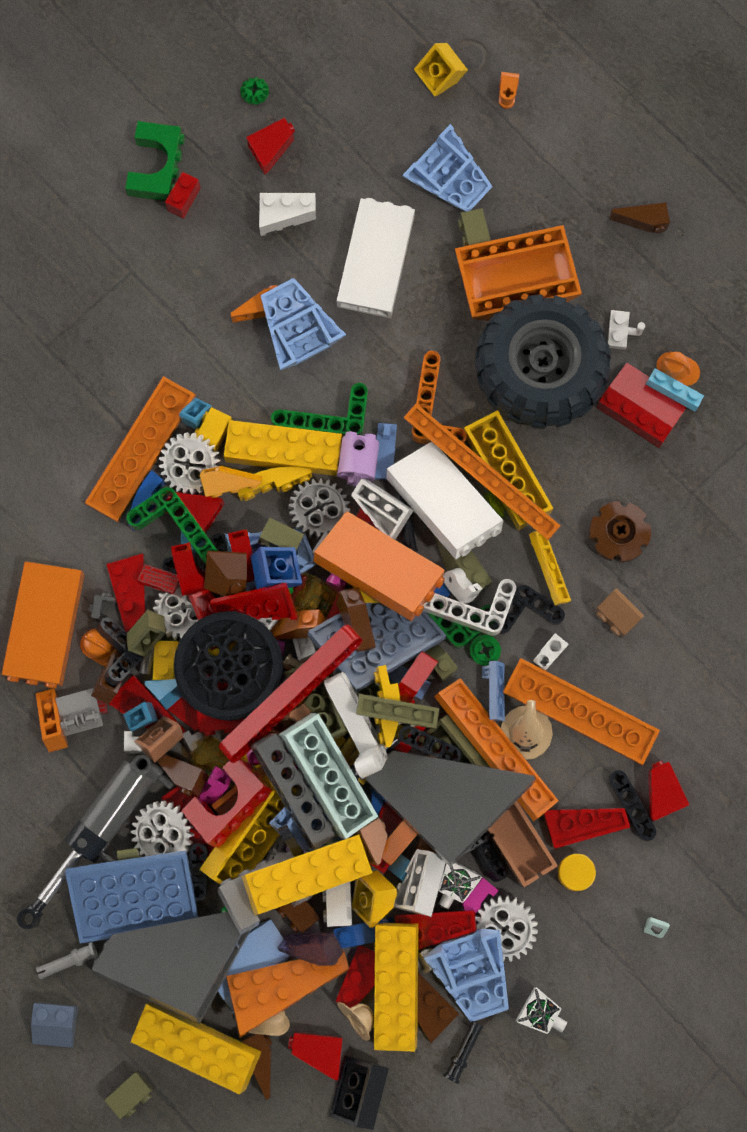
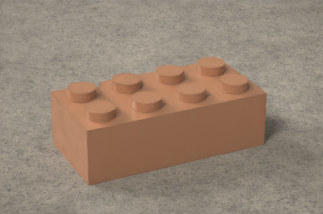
(521, 846)

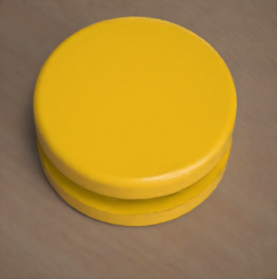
(576, 872)

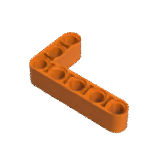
(430, 389)

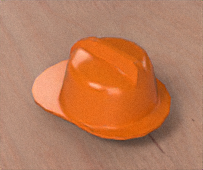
(679, 367)
(96, 647)

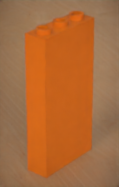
(379, 566)
(43, 624)

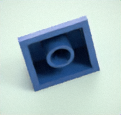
(276, 566)

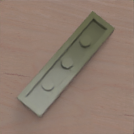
(397, 711)

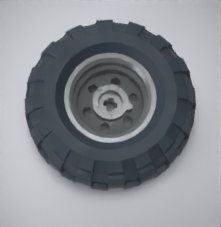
(563, 329)

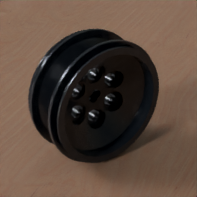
(193, 656)

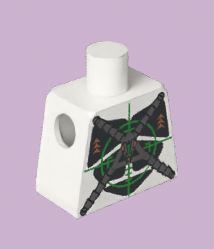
(457, 883)
(541, 1013)

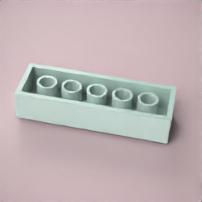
(328, 775)

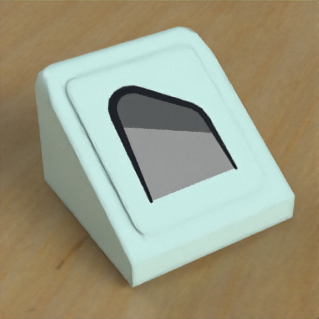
(656, 927)

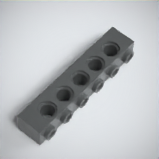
(263, 749)

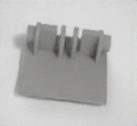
(78, 712)

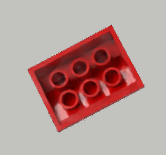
(640, 406)

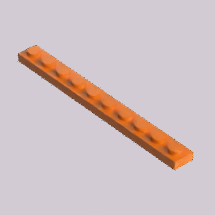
(482, 472)

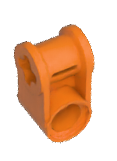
(508, 88)

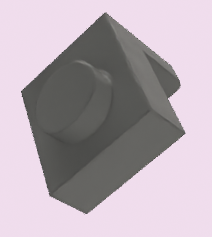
(97, 608)

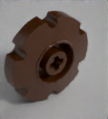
(627, 544)

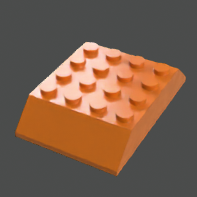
(517, 268)

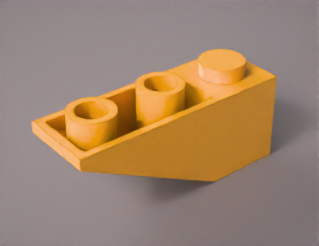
(224, 479)

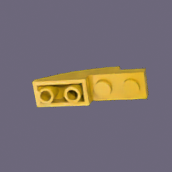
(282, 478)
(391, 692)

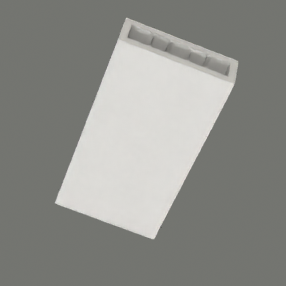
(375, 257)
(444, 500)

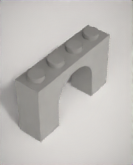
(236, 898)

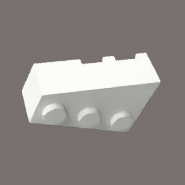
(284, 210)
(382, 508)
(421, 883)
(338, 905)

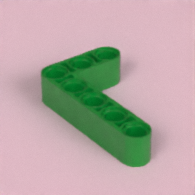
(326, 420)
(182, 521)
(456, 628)

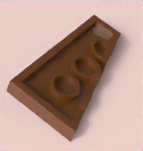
(433, 1010)

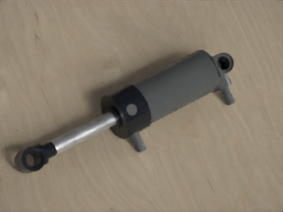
(100, 824)

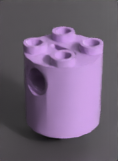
(356, 463)

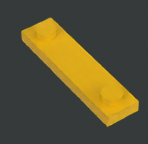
(550, 569)

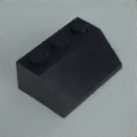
(358, 1092)

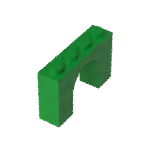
(160, 184)

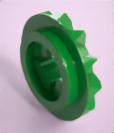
(261, 93)
(488, 642)

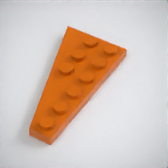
(272, 989)

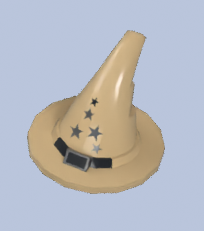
(528, 730)

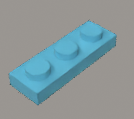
(675, 390)

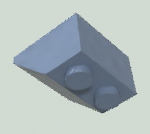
(53, 1024)

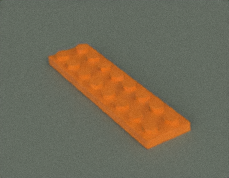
(139, 450)
(582, 711)
(493, 744)

